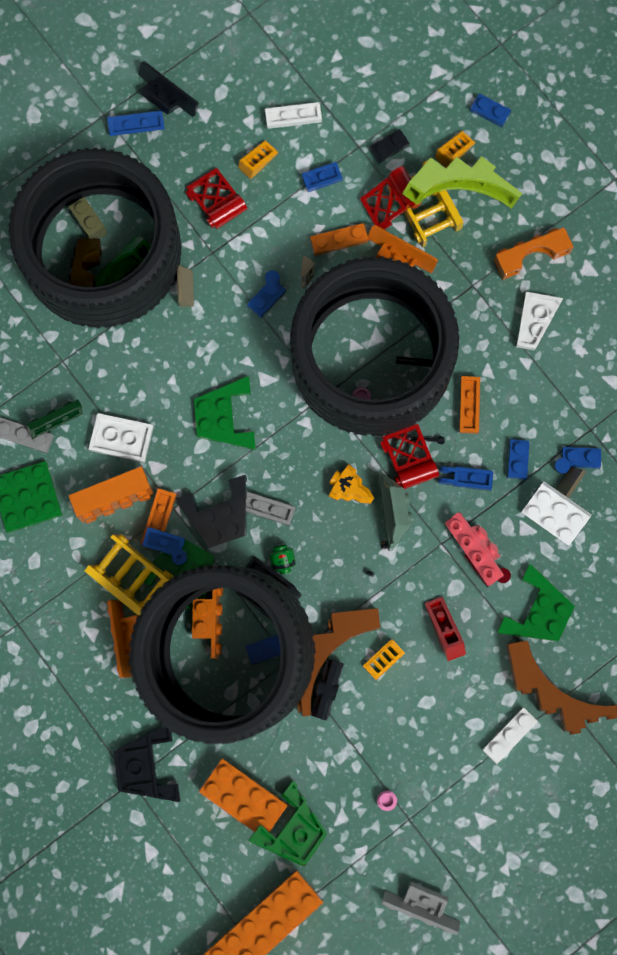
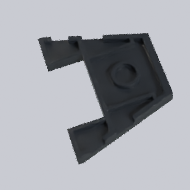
(223, 521)
(137, 767)

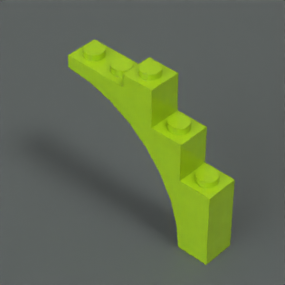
(459, 175)

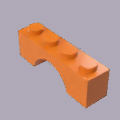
(553, 244)

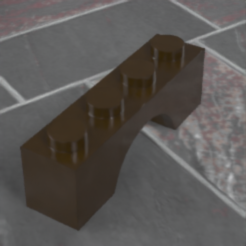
(86, 255)

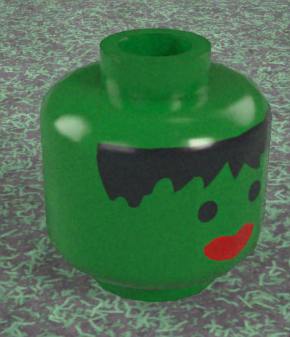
(282, 559)

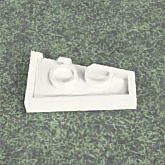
(535, 318)

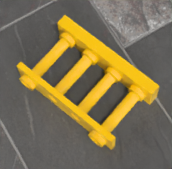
(444, 204)
(112, 584)

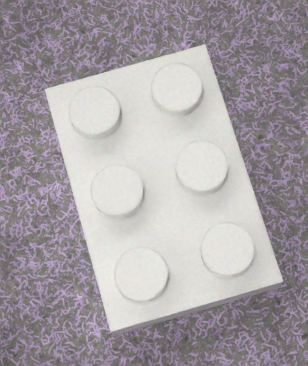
(121, 437)
(556, 513)

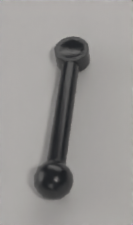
(440, 440)

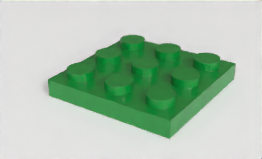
(28, 497)

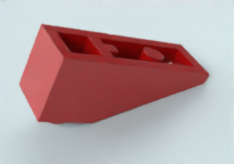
(445, 629)

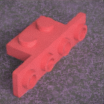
(477, 547)

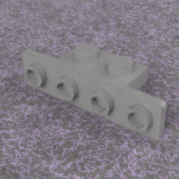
(423, 905)

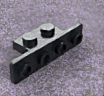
(164, 92)

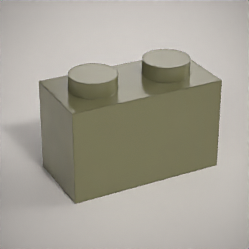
(88, 219)

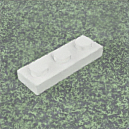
(293, 115)
(510, 735)

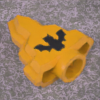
(349, 487)

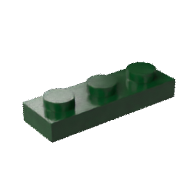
(54, 419)

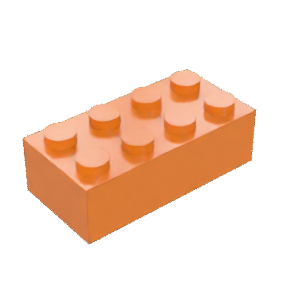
(111, 495)
(242, 797)

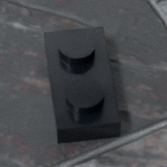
(389, 146)

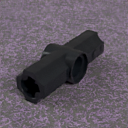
(327, 689)

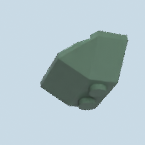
(394, 508)

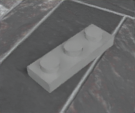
(19, 434)
(269, 509)

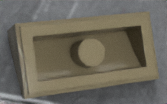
(307, 271)
(185, 287)
(570, 481)

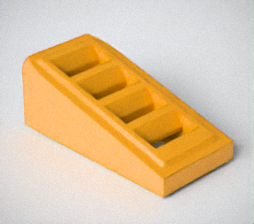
(445, 157)
(251, 169)
(395, 647)

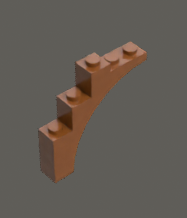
(344, 627)
(528, 676)

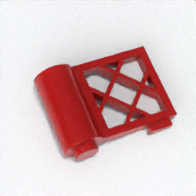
(397, 181)
(221, 211)
(416, 471)

